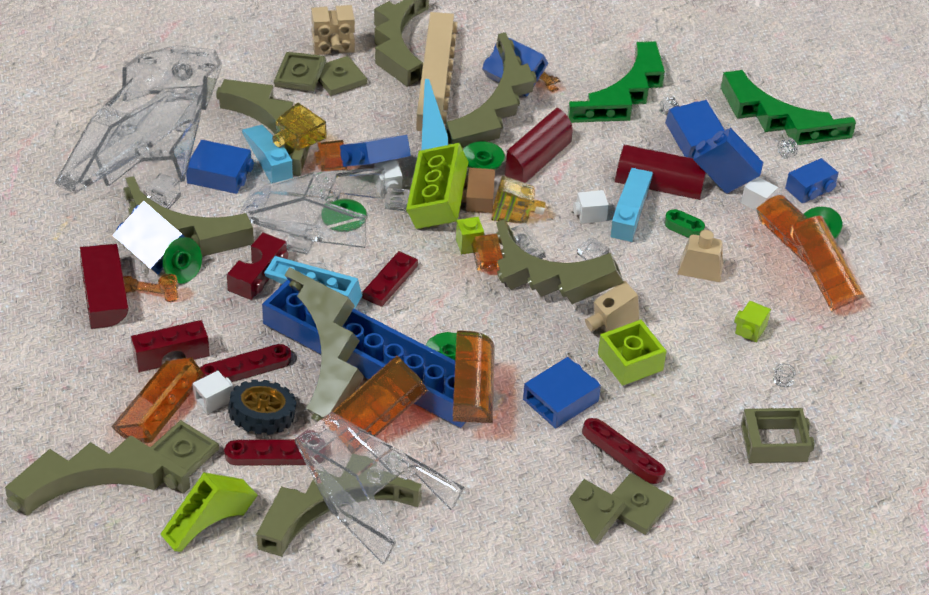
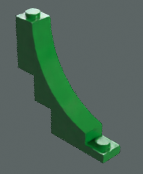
(617, 100)
(774, 115)

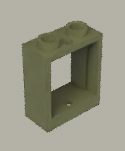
(776, 419)

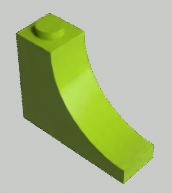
(207, 502)

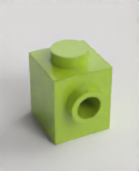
(466, 231)
(752, 321)

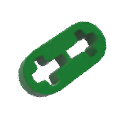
(683, 223)

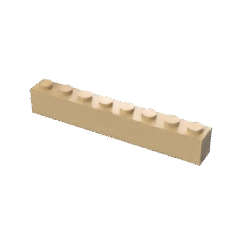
(438, 62)

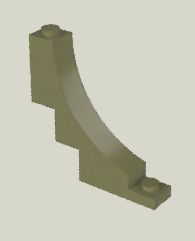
(259, 103)
(329, 311)
(126, 465)

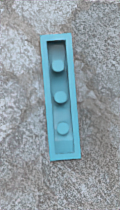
(433, 127)
(272, 159)
(630, 205)
(339, 282)

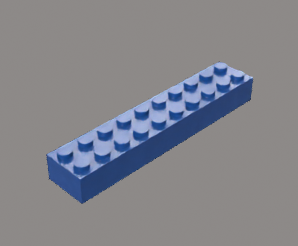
(375, 349)

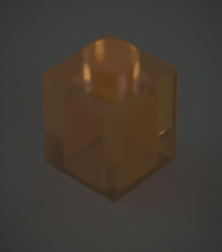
(329, 156)
(486, 252)

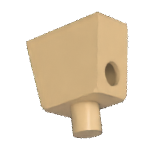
(702, 257)
(614, 309)

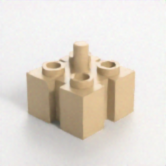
(333, 29)

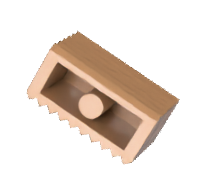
(479, 190)

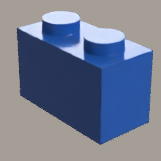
(811, 180)

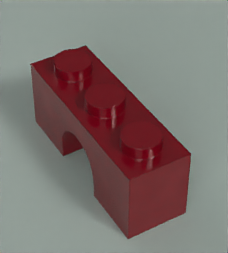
(249, 278)
(152, 346)

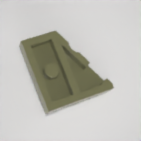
(596, 509)

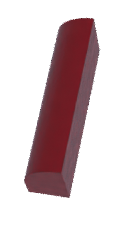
(539, 146)
(670, 172)
(103, 285)

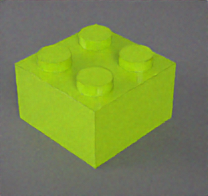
(631, 352)

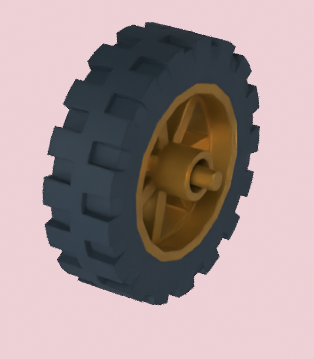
(262, 407)

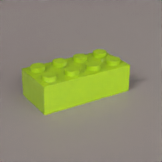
(437, 186)

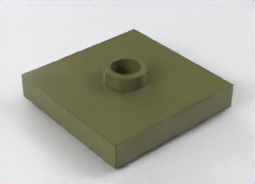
(300, 71)
(341, 76)
(186, 446)
(643, 503)

